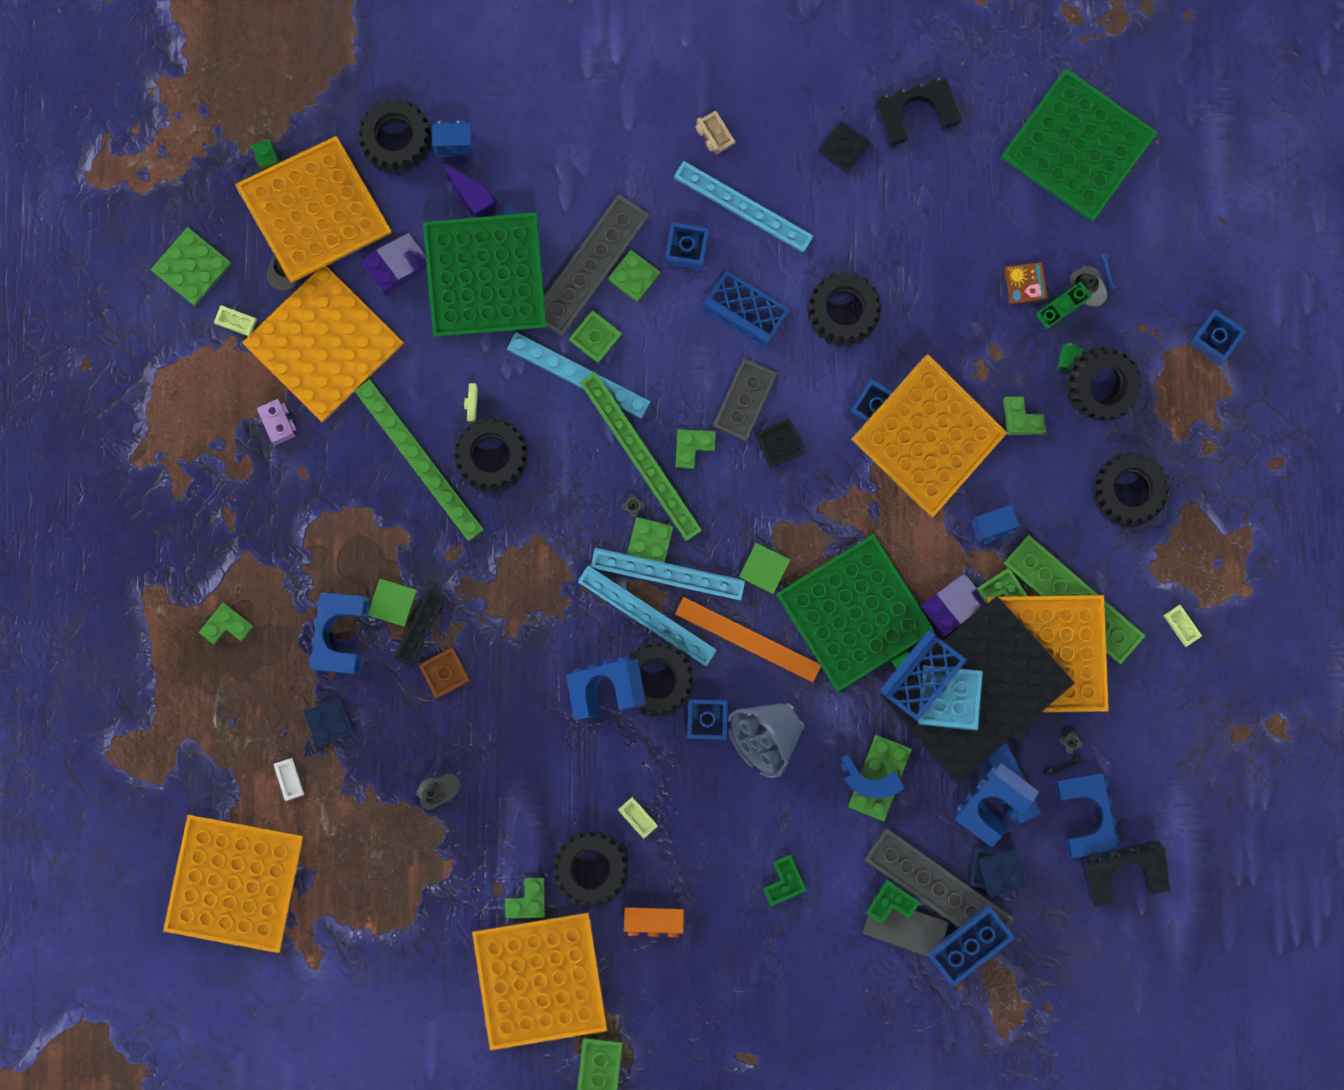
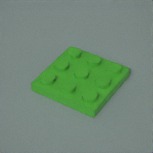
(191, 266)

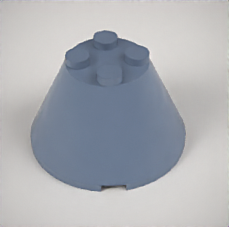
(766, 736)

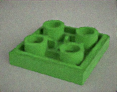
(764, 568)
(392, 602)

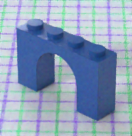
(330, 609)
(584, 685)
(1000, 784)
(1095, 789)

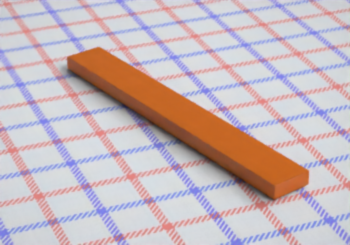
(748, 639)

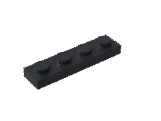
(420, 628)

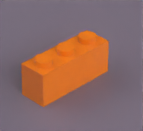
(653, 921)

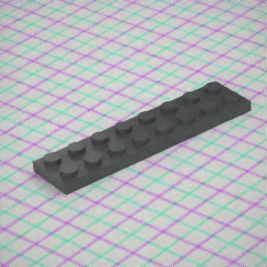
(592, 263)
(928, 880)

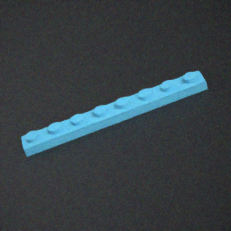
(743, 207)
(574, 373)
(667, 573)
(647, 615)

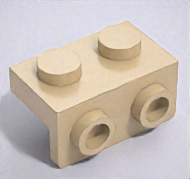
(715, 132)

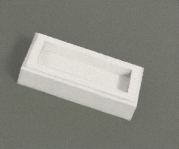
(288, 779)

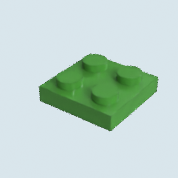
(634, 276)
(595, 337)
(650, 540)

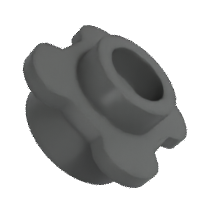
(638, 505)
(1070, 747)

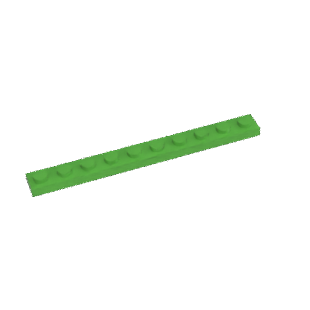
(640, 456)
(419, 460)

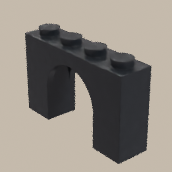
(935, 94)
(1101, 866)

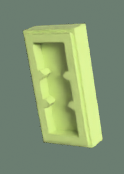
(235, 321)
(471, 403)
(1182, 625)
(637, 817)

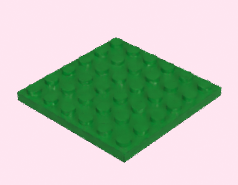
(1078, 145)
(485, 274)
(855, 613)

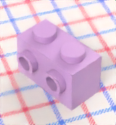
(276, 422)

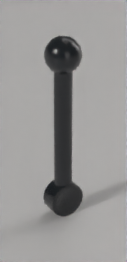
(1077, 758)

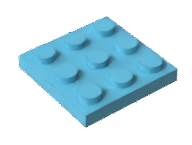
(957, 703)

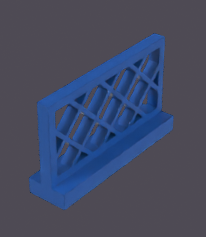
(734, 319)
(910, 664)

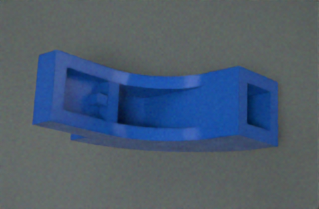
(869, 788)

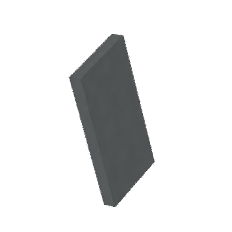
(744, 400)
(915, 934)

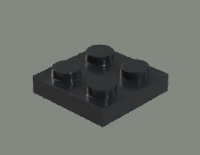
(844, 147)
(779, 443)

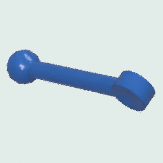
(1104, 257)

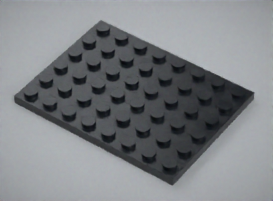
(1015, 688)

